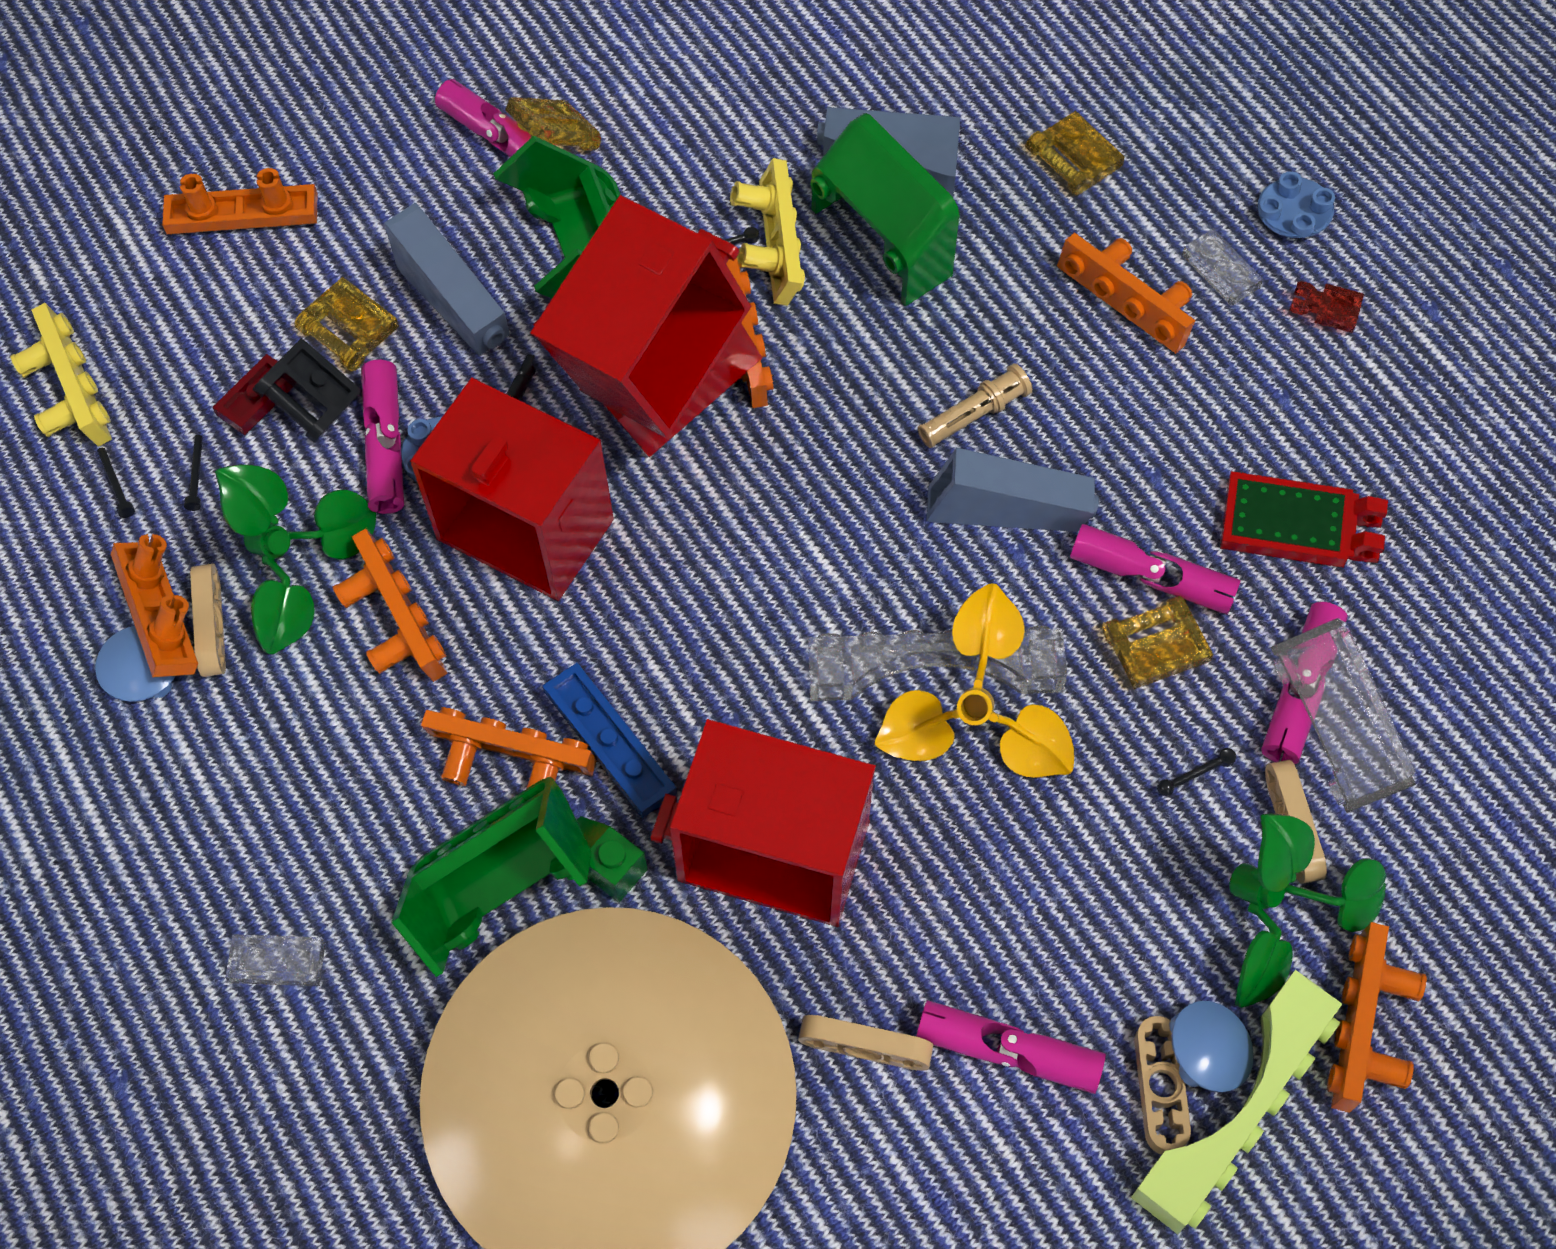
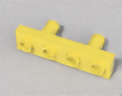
(779, 217)
(78, 385)

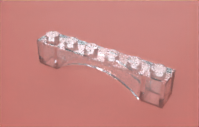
(849, 664)

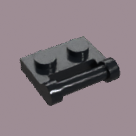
(316, 381)

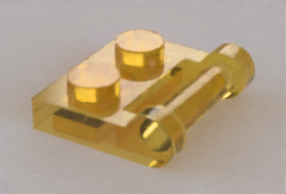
(554, 122)
(1082, 146)
(353, 313)
(1162, 652)

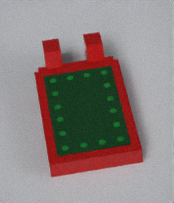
(1300, 521)

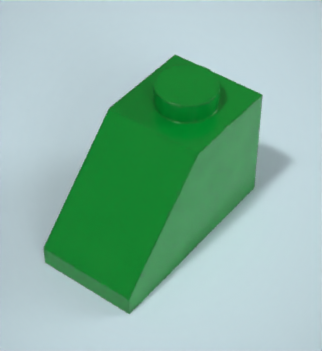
(614, 860)

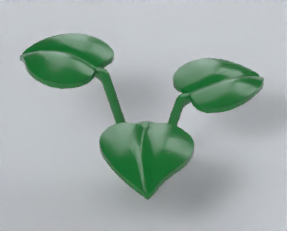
(249, 505)
(1284, 851)

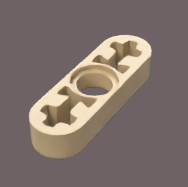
(207, 620)
(1289, 799)
(866, 1042)
(1152, 1121)

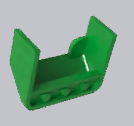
(563, 192)
(896, 199)
(486, 867)

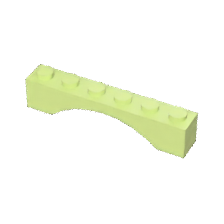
(1185, 1175)

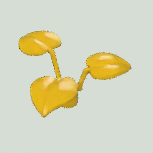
(919, 729)

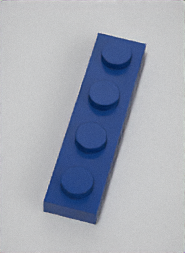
(609, 739)

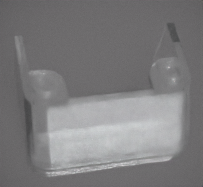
(1346, 714)

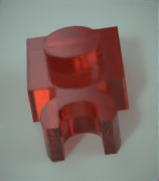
(1333, 307)

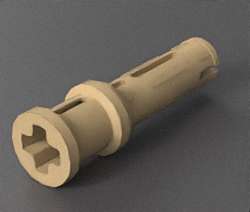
(991, 398)

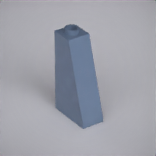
(927, 138)
(445, 280)
(1009, 493)

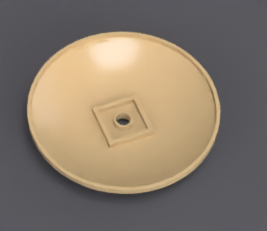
(624, 1001)

